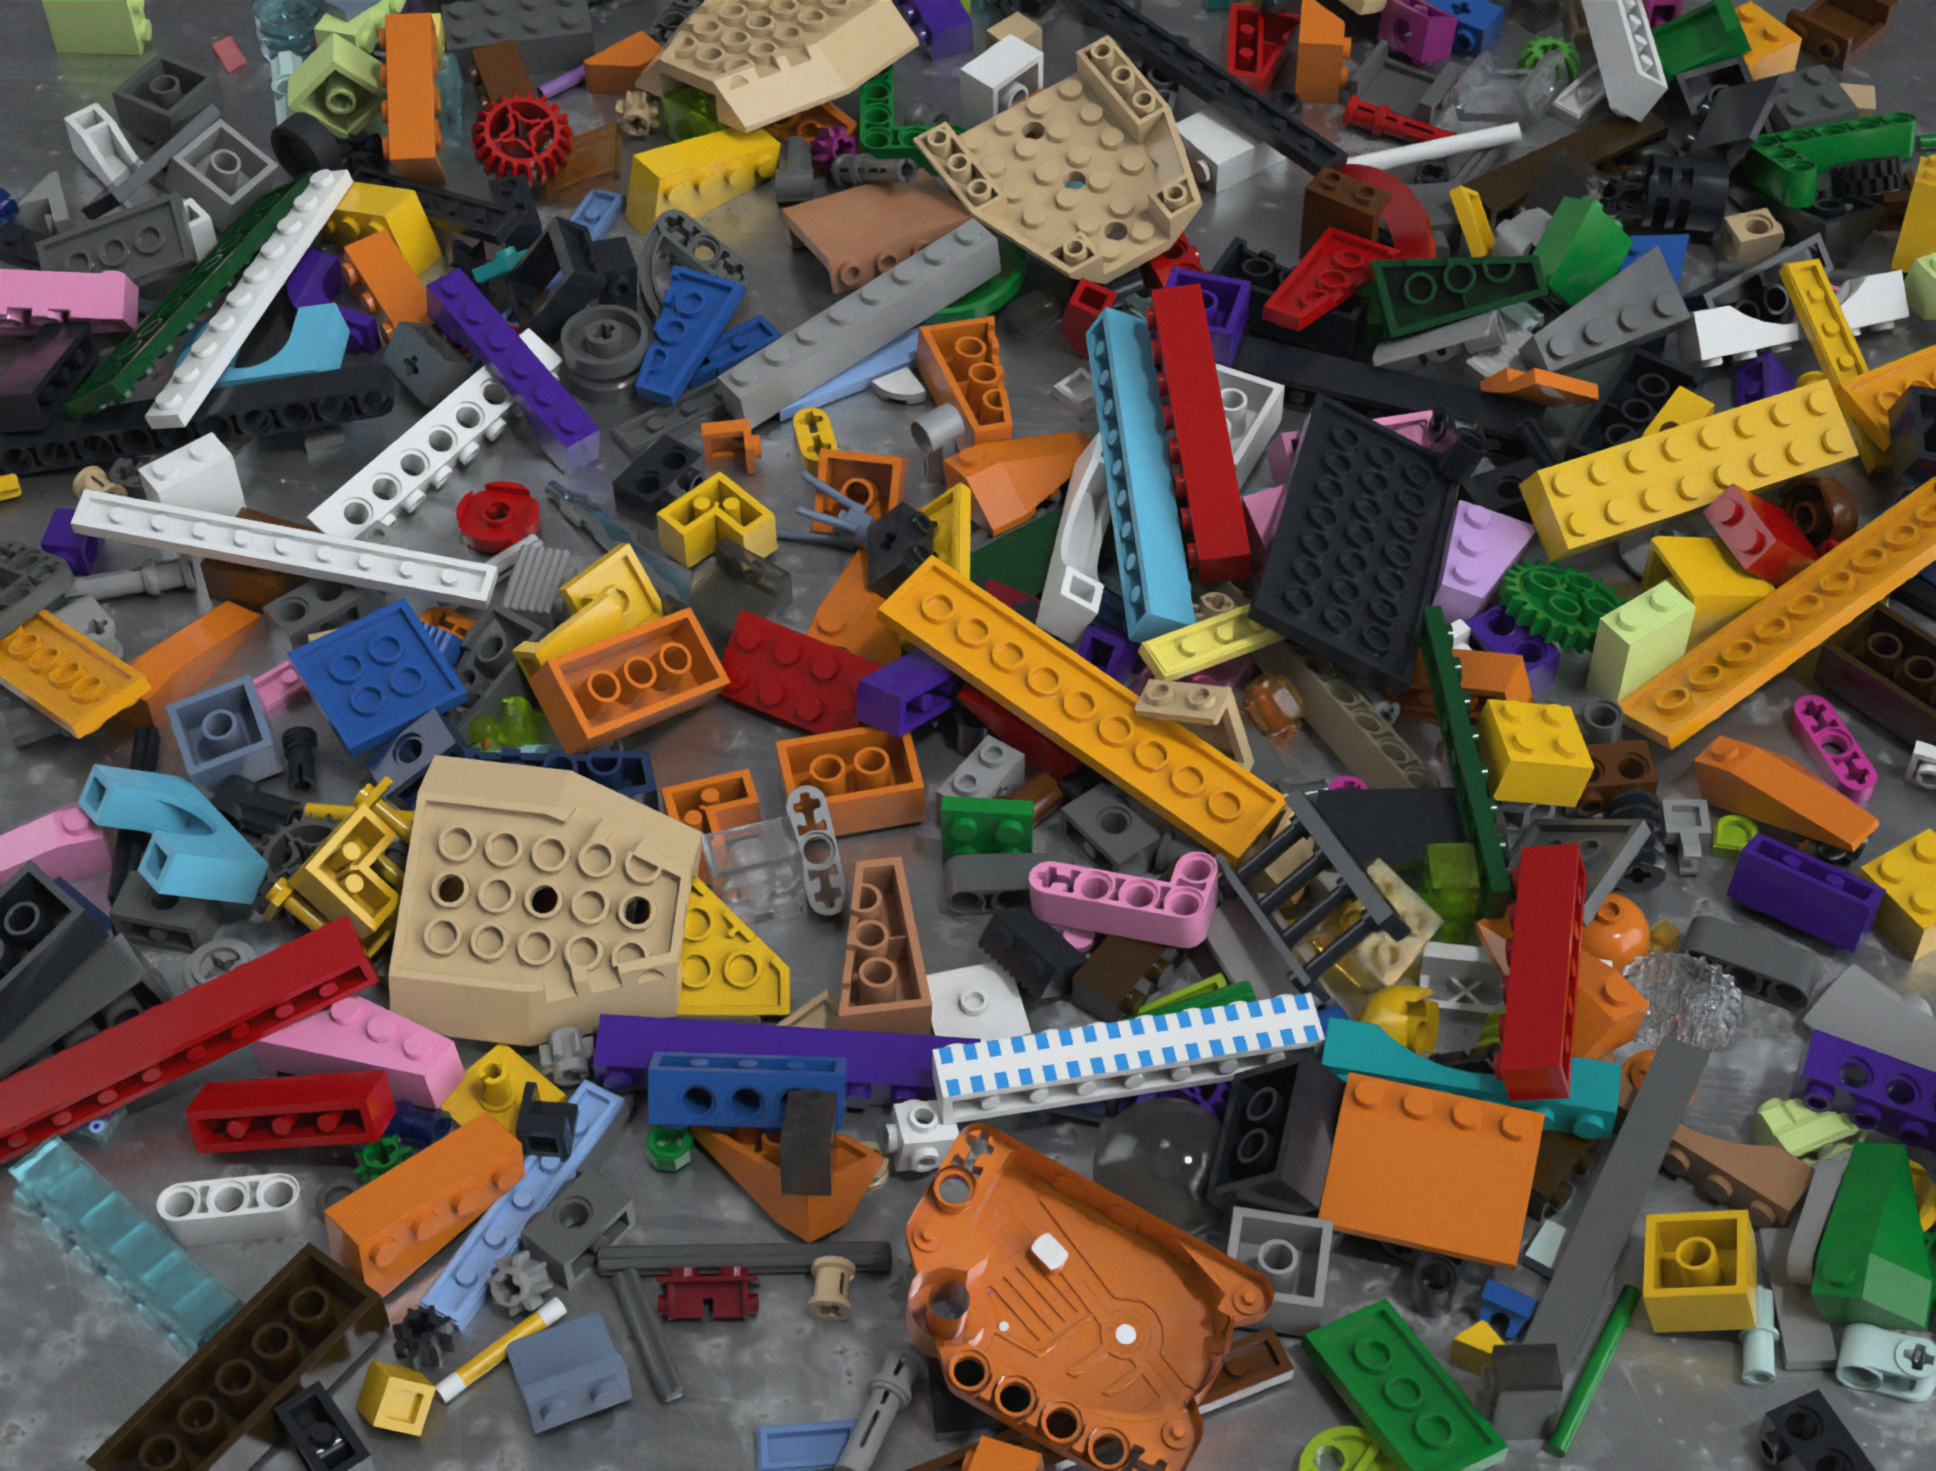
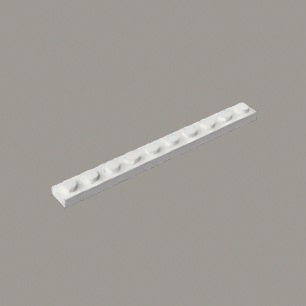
(248, 301)
(285, 549)

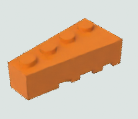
(411, 97)

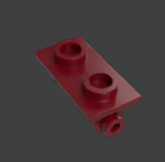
(689, 1290)

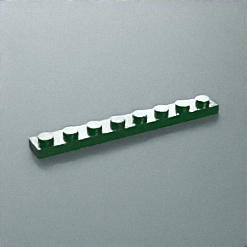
(1467, 772)

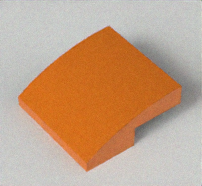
(1542, 388)

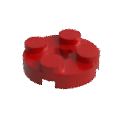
(491, 535)

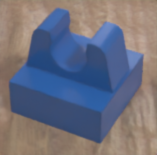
(1502, 1299)

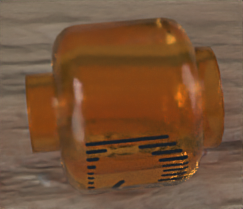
(1273, 705)

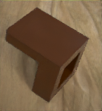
(1895, 203)

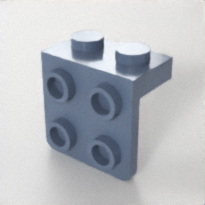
(568, 1372)

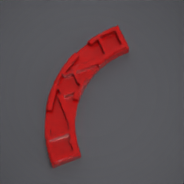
(1403, 215)

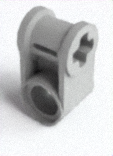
(93, 622)

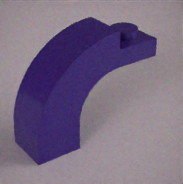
(318, 281)

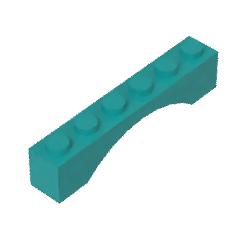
(1373, 1053)

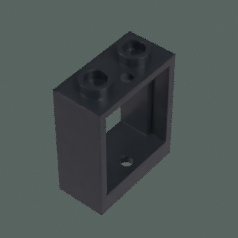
(559, 247)

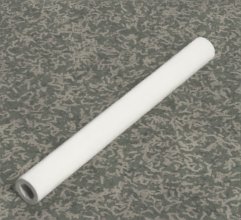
(1440, 147)

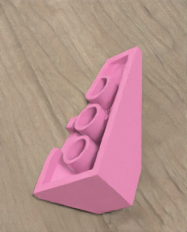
(59, 843)

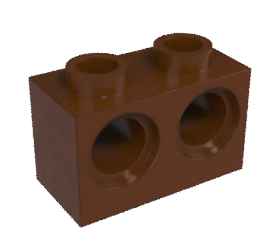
(1616, 770)

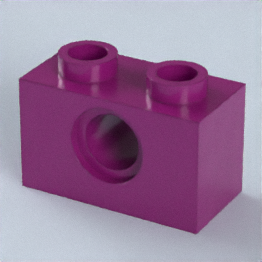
(1418, 30)

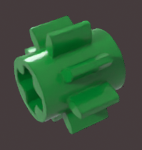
(379, 1158)

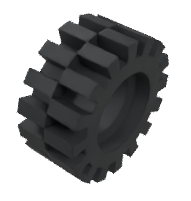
(1866, 176)

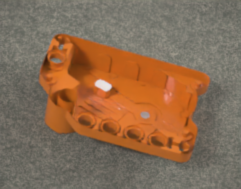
(1087, 1304)

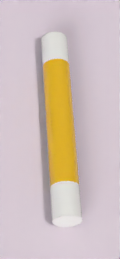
(497, 1350)

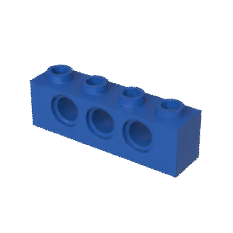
(725, 1074)

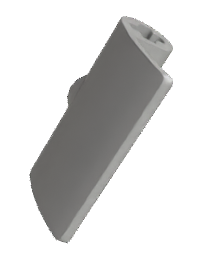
(1412, 350)
(1250, 955)
(1876, 1017)

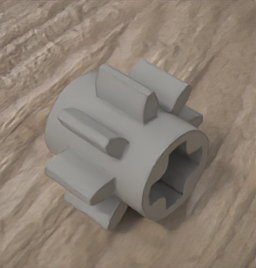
(567, 1056)
(519, 1282)

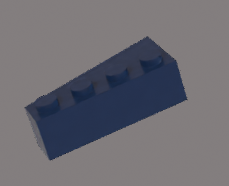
(620, 771)

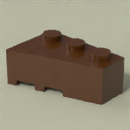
(496, 71)

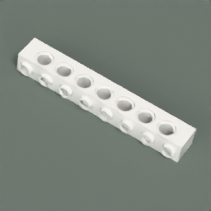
(415, 452)

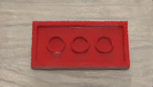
(793, 675)

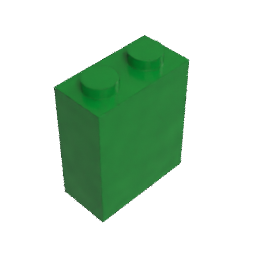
(1580, 251)

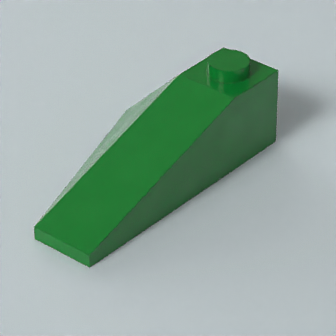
(1874, 1246)

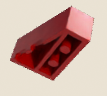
(1256, 44)

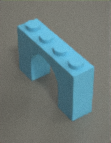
(313, 346)
(192, 843)

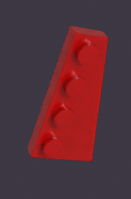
(1325, 278)

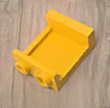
(594, 622)

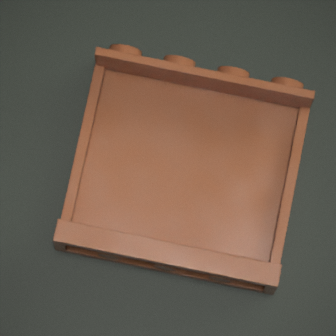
(873, 226)

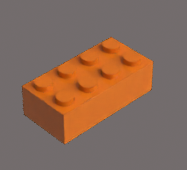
(628, 681)

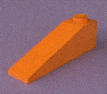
(1014, 475)
(850, 616)

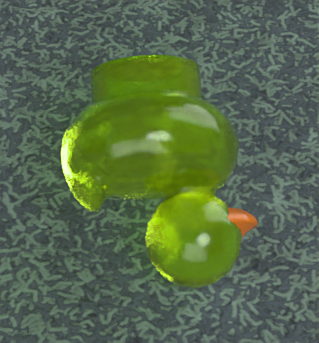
(517, 725)

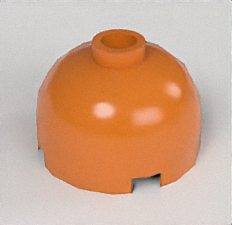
(1617, 932)

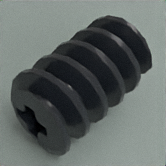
(1647, 867)

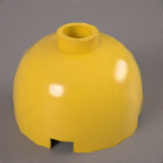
(1405, 1016)

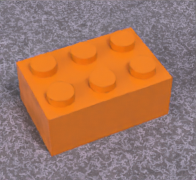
(862, 772)

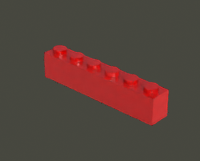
(1543, 973)

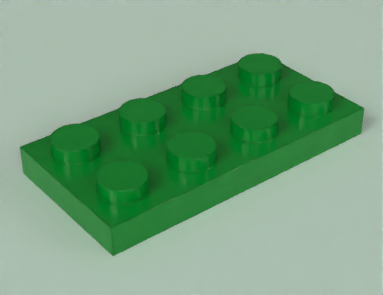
(1402, 1393)

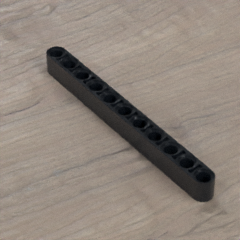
(226, 411)

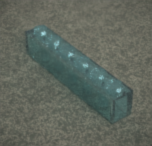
(123, 1244)

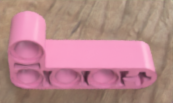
(1130, 905)

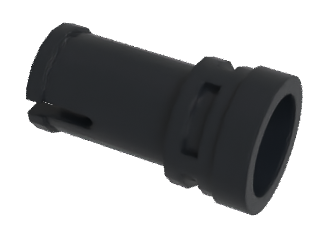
(300, 751)

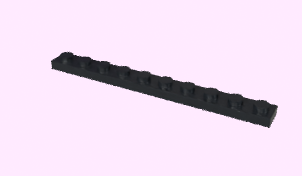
(1211, 84)

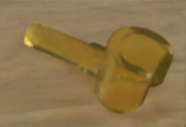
(1664, 936)

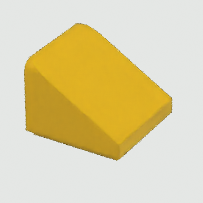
(1474, 1347)

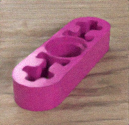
(1834, 731)

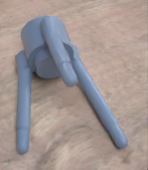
(850, 524)

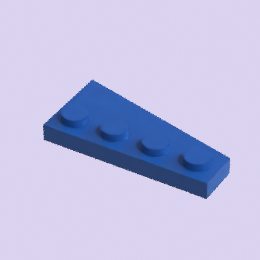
(690, 323)

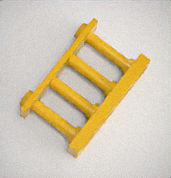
(285, 895)

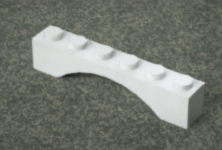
(108, 154)
(1726, 331)
(1072, 583)

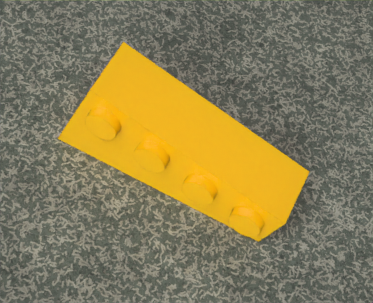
(698, 174)

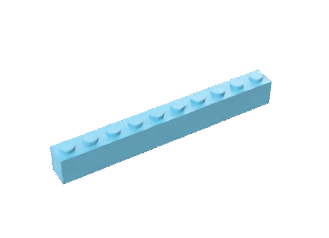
(1138, 477)

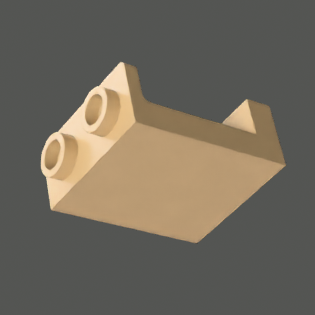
(1201, 709)

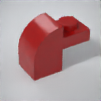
(1082, 311)

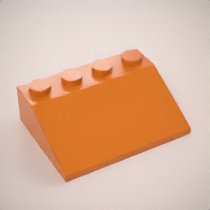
(1431, 1170)

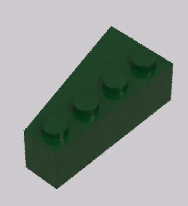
(1443, 290)

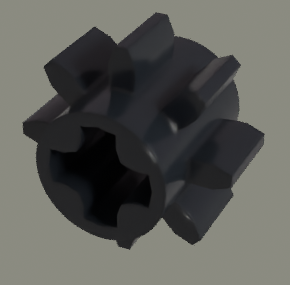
(423, 1337)

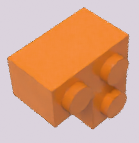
(713, 804)

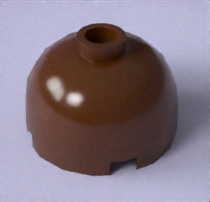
(1820, 508)

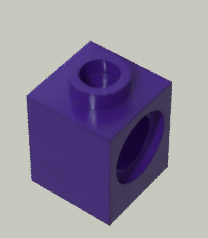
(77, 549)

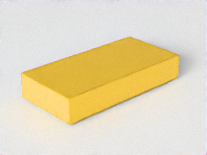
(1473, 221)

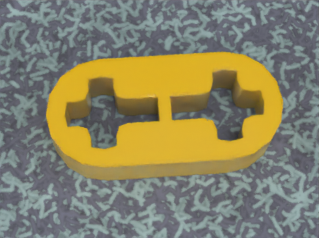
(807, 441)

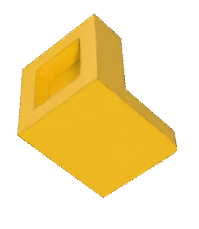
(395, 1397)

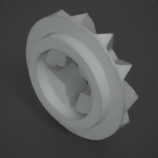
(223, 952)

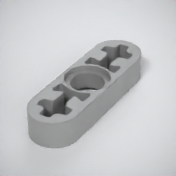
(834, 881)
(1814, 1220)

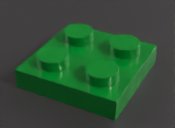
(985, 826)

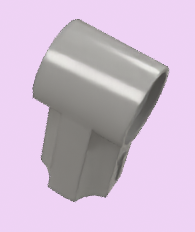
(936, 438)

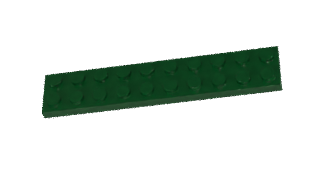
(190, 297)

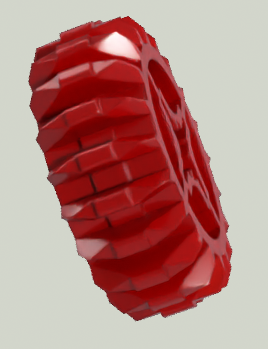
(529, 121)

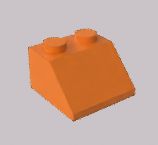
(1321, 55)
(863, 478)

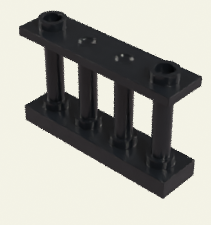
(1352, 885)

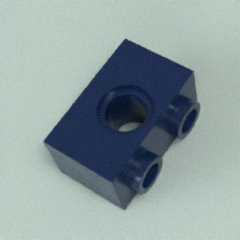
(410, 755)

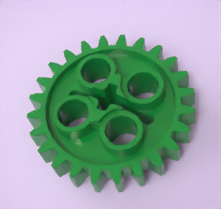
(1557, 602)

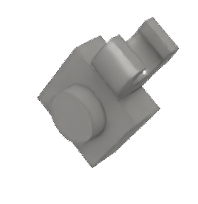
(1688, 826)

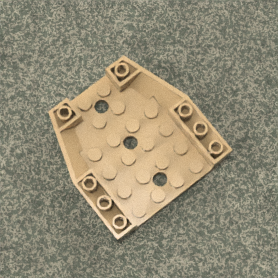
(778, 54)
(1097, 130)
(494, 963)

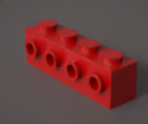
(291, 1111)

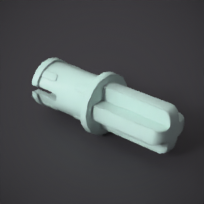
(1760, 1342)

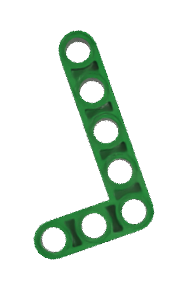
(877, 126)
(1788, 161)

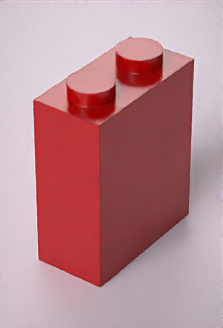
(1760, 535)

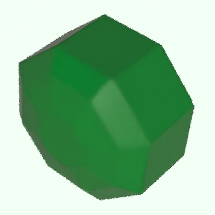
(669, 1148)

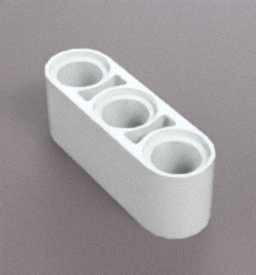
(211, 1199)

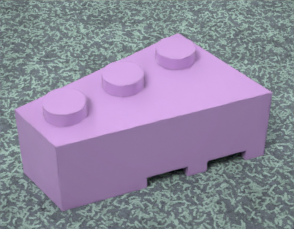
(1475, 559)

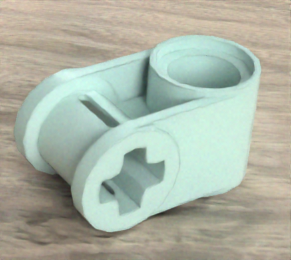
(1885, 1362)

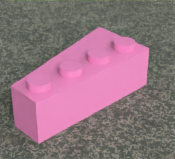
(51, 297)
(366, 1037)

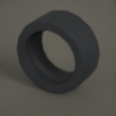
(305, 145)

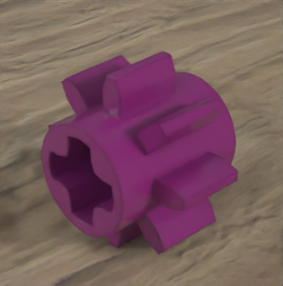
(830, 145)

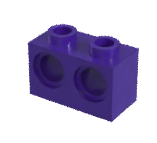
(1499, 634)

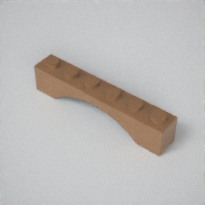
(1741, 1175)

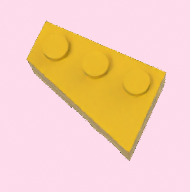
(376, 207)

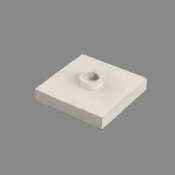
(977, 1003)

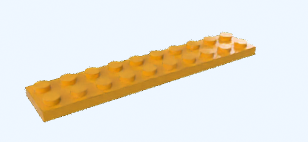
(1786, 623)
(1082, 710)

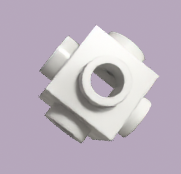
(917, 1136)

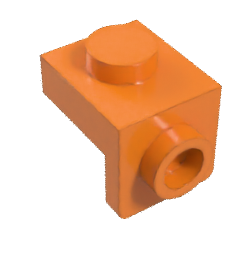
(731, 442)

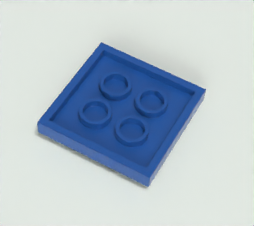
(377, 677)

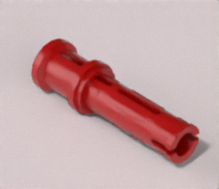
(1382, 121)

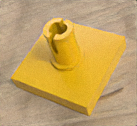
(623, 579)
(497, 1087)

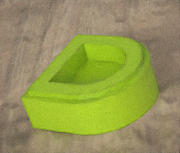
(1732, 835)

